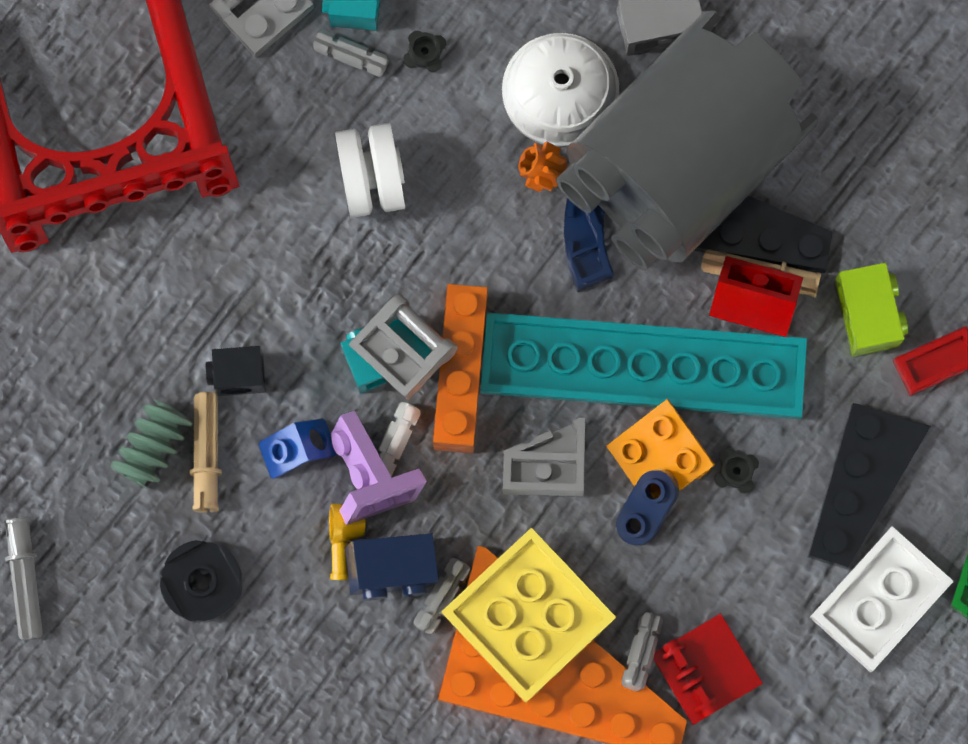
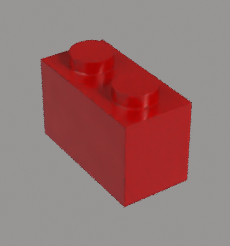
(756, 296)

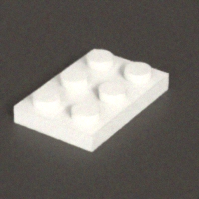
(881, 599)

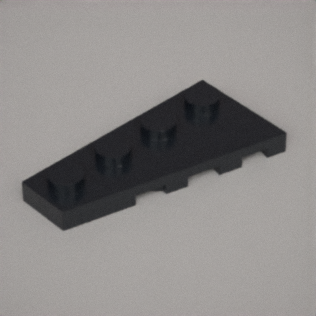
(771, 236)
(865, 472)

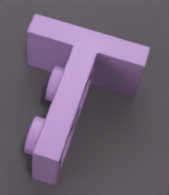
(375, 486)

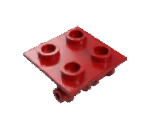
(706, 669)

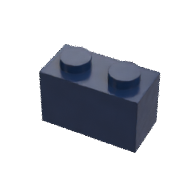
(391, 565)

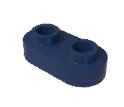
(646, 508)

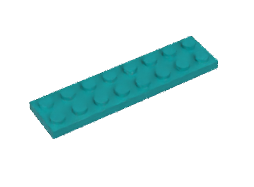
(643, 365)

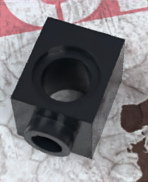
(236, 371)

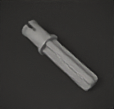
(23, 577)

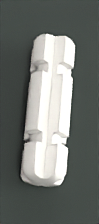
(398, 435)

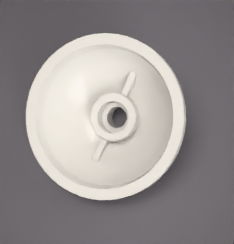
(555, 110)

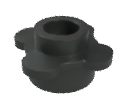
(420, 41)
(732, 460)

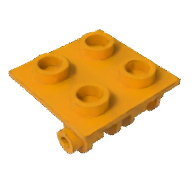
(663, 443)

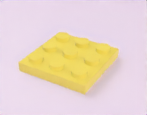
(528, 615)

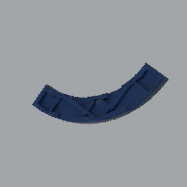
(586, 246)

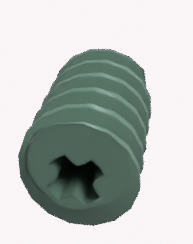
(151, 443)

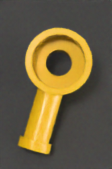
(340, 535)

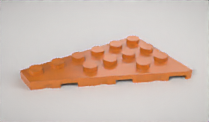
(579, 701)

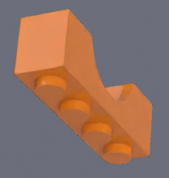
(461, 374)

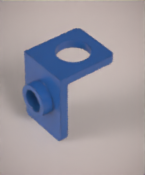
(293, 447)

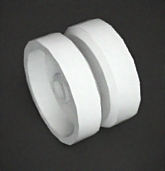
(371, 170)

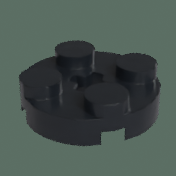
(223, 588)

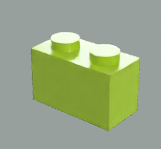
(870, 309)

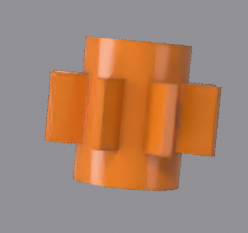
(541, 166)

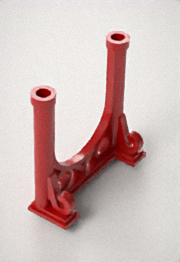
(205, 162)

